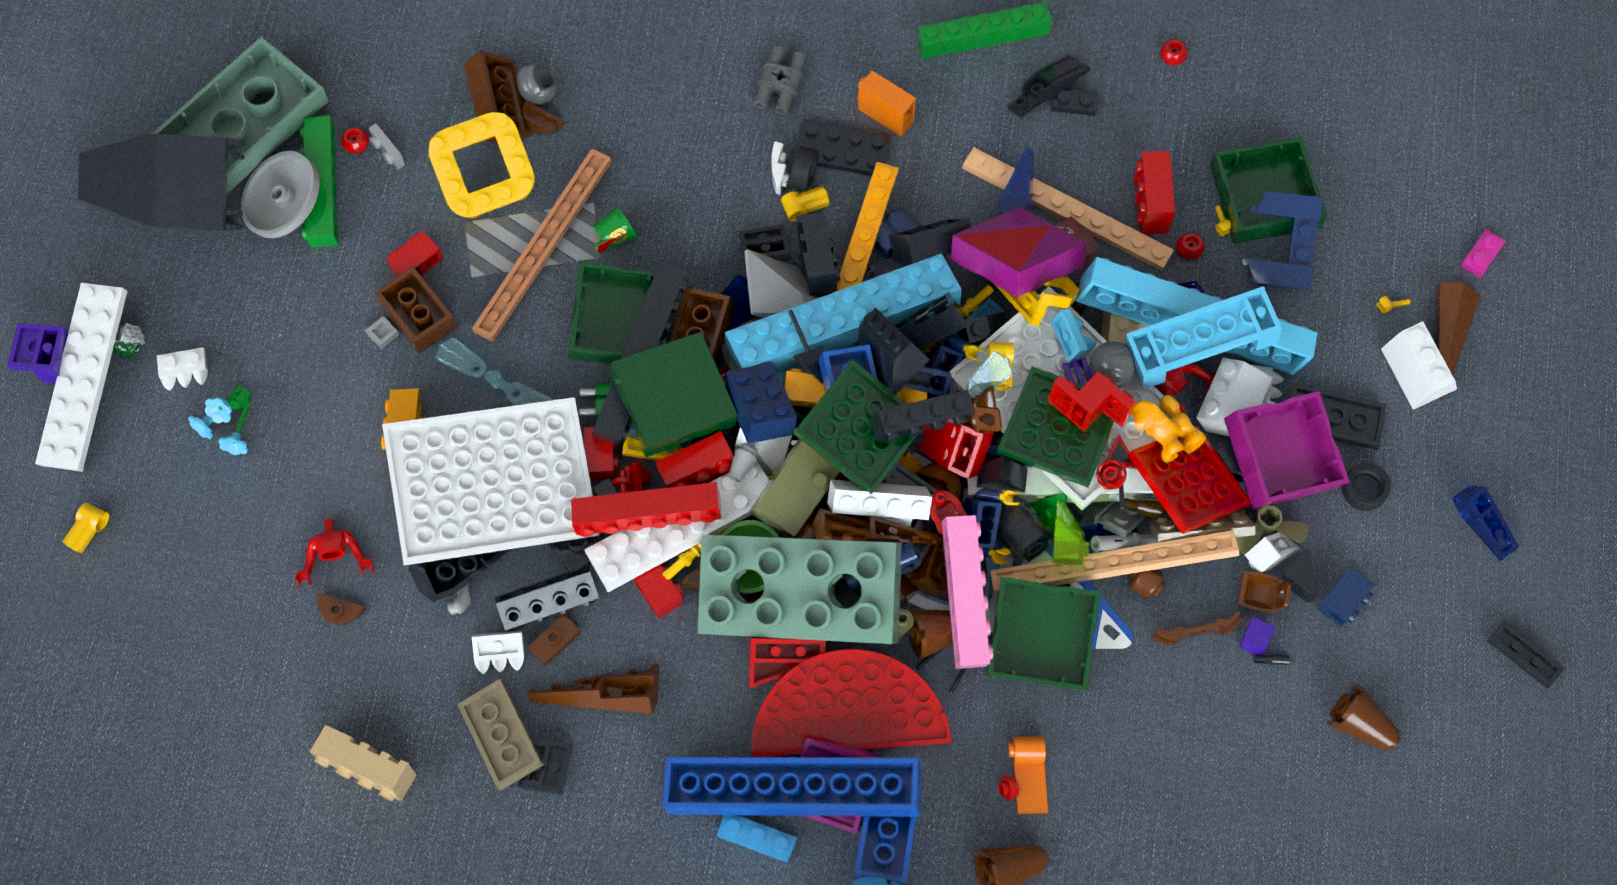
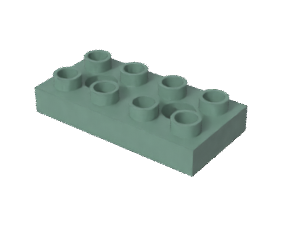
(226, 108)
(800, 588)

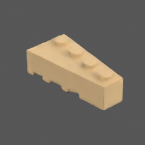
(363, 763)

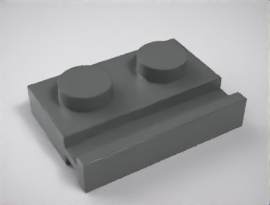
(1117, 520)

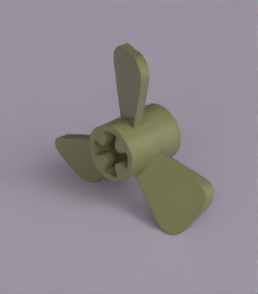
(1294, 530)

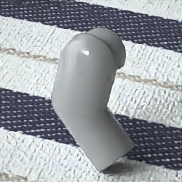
(462, 602)

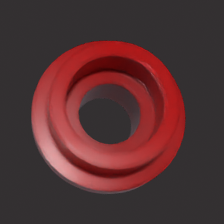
(1008, 787)

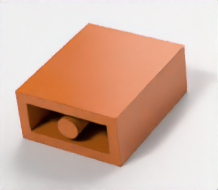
(886, 103)

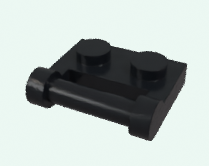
(554, 770)

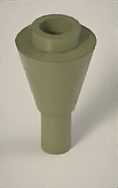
(906, 621)

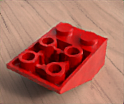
(957, 448)

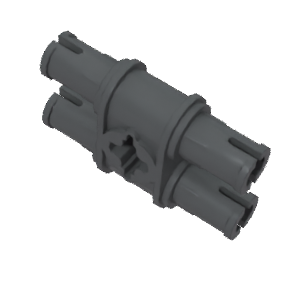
(789, 83)

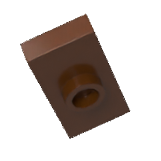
(554, 639)

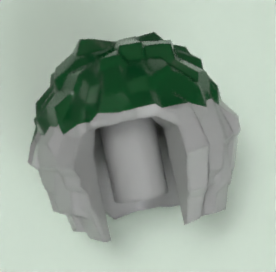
(128, 340)

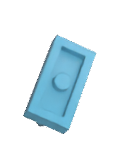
(1068, 332)

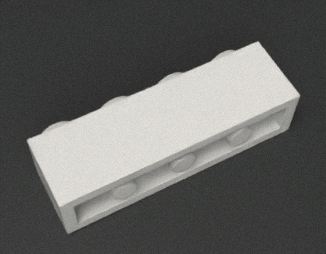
(885, 501)

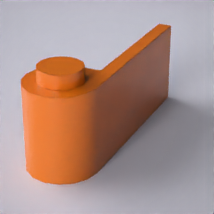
(1029, 771)

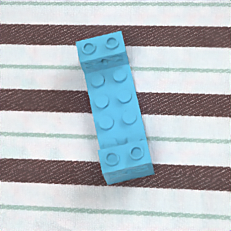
(1203, 334)

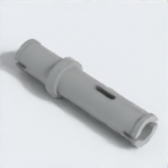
(1114, 542)

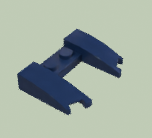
(1305, 215)

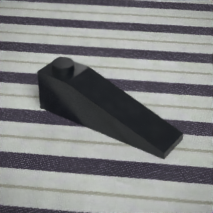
(448, 576)

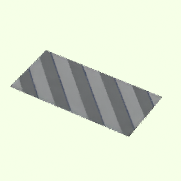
(499, 241)

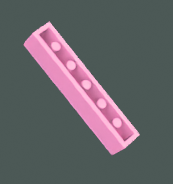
(966, 592)

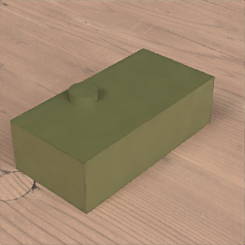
(794, 490)

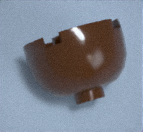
(940, 478)

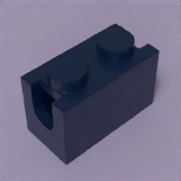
(1346, 597)

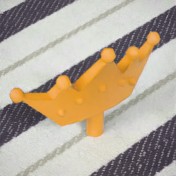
(910, 463)

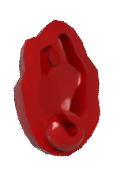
(944, 505)

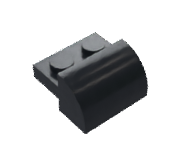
(767, 241)

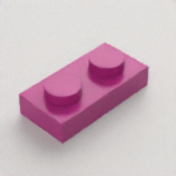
(1483, 253)

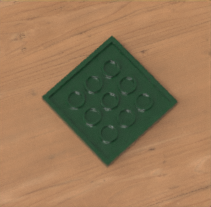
(842, 428)
(1048, 439)

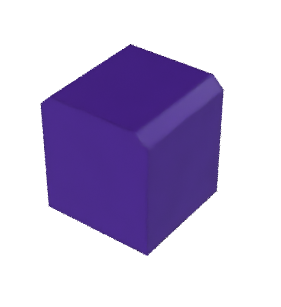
(1256, 636)

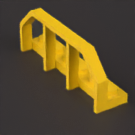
(1034, 306)

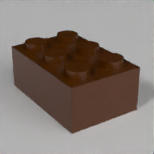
(416, 310)

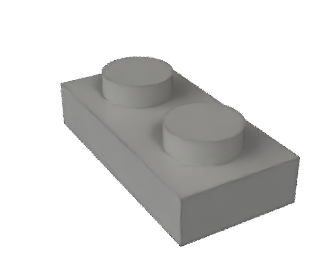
(390, 152)

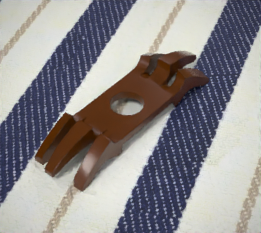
(1221, 626)

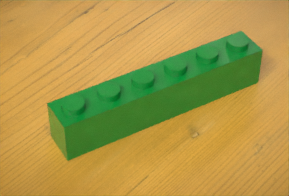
(983, 30)
(319, 147)

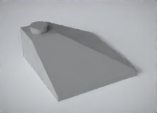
(774, 285)

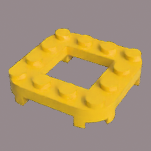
(470, 133)

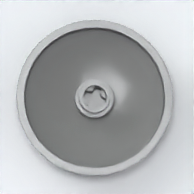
(280, 194)

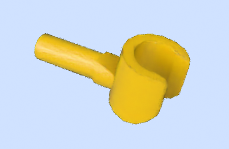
(1224, 226)
(1386, 305)

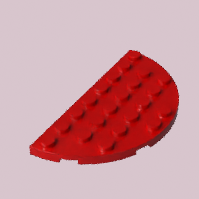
(849, 701)

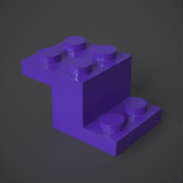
(38, 350)

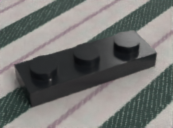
(1525, 654)

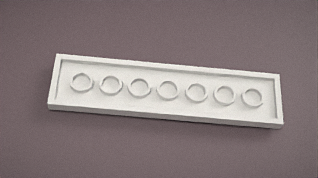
(81, 377)
(635, 552)

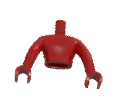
(1176, 381)
(331, 546)

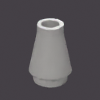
(742, 462)

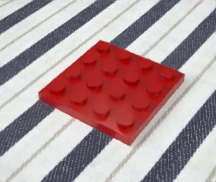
(1192, 486)

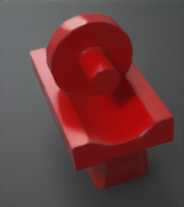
(632, 478)

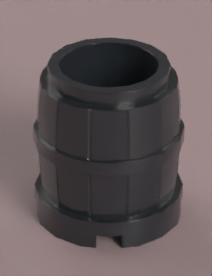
(1023, 531)

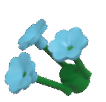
(219, 411)

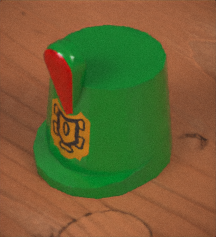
(613, 231)

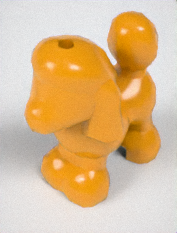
(1166, 430)

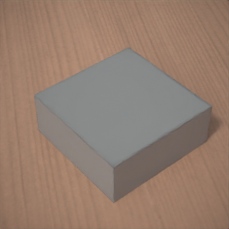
(382, 332)

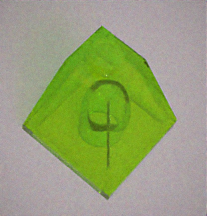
(1069, 538)

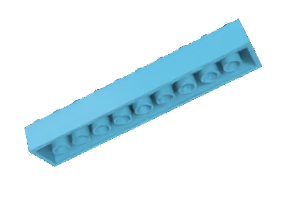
(1154, 300)
(835, 318)

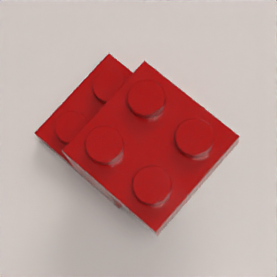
(1094, 398)

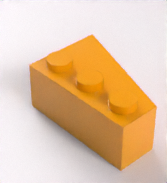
(402, 406)

